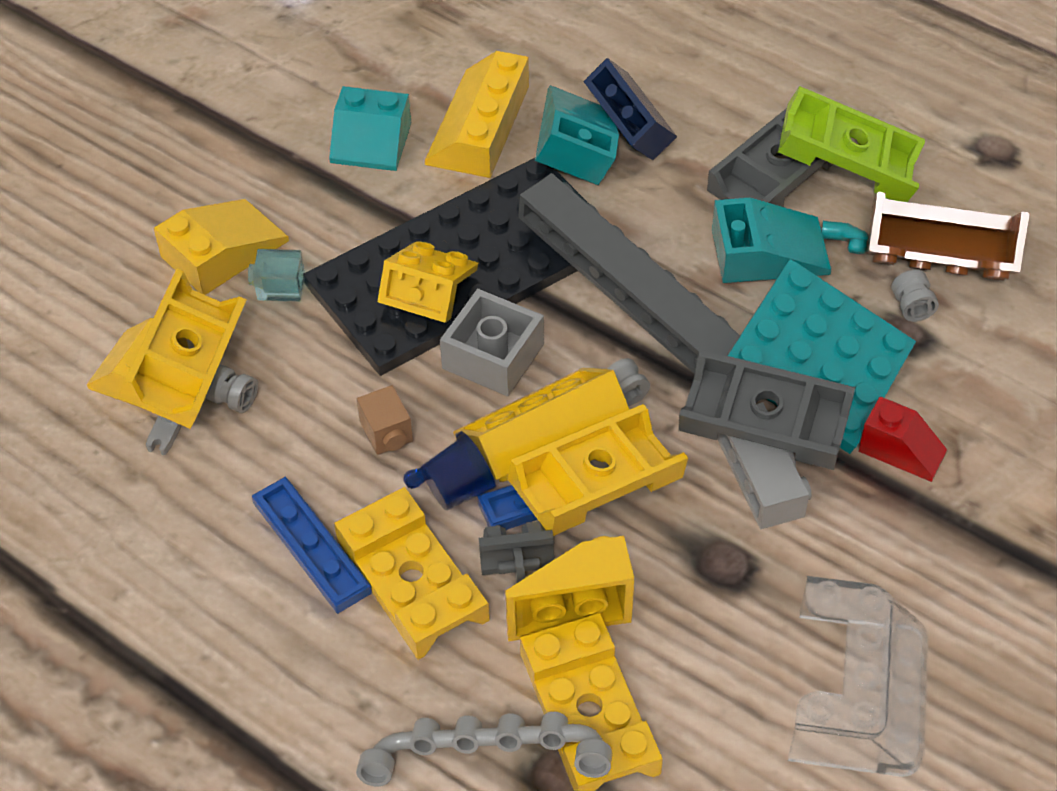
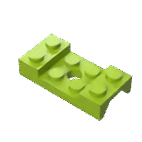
(824, 130)

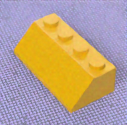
(481, 115)
(545, 417)

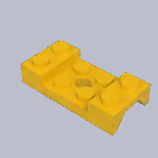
(175, 378)
(564, 485)
(394, 538)
(579, 666)

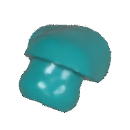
(846, 232)

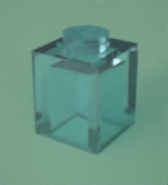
(277, 275)

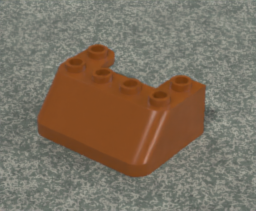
(946, 238)

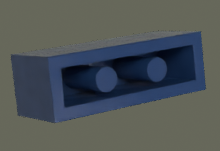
(630, 109)

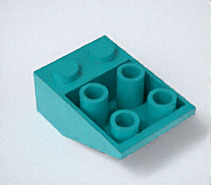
(576, 136)
(761, 237)

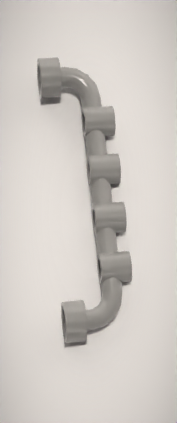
(591, 758)

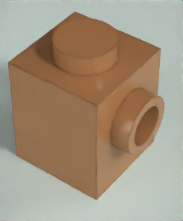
(384, 420)

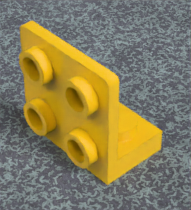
(424, 280)

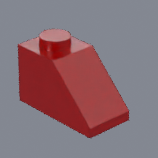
(902, 440)

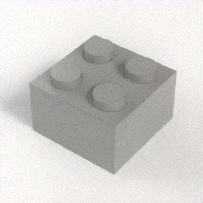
(492, 342)

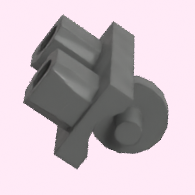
(515, 552)

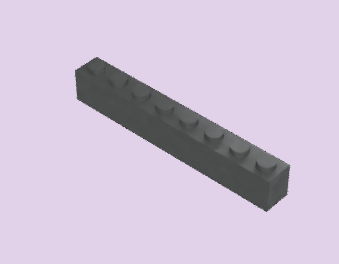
(624, 272)

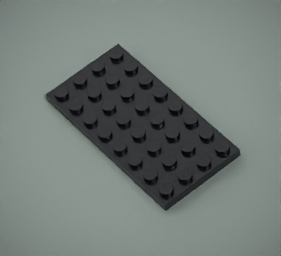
(476, 223)

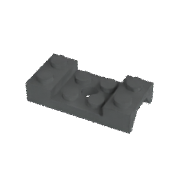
(756, 173)
(808, 413)

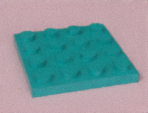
(827, 336)

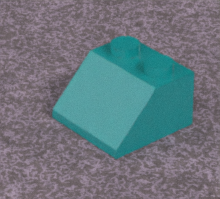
(370, 128)

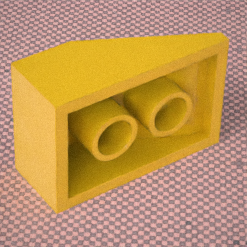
(216, 241)
(575, 585)

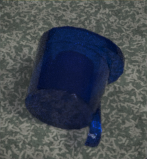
(454, 473)

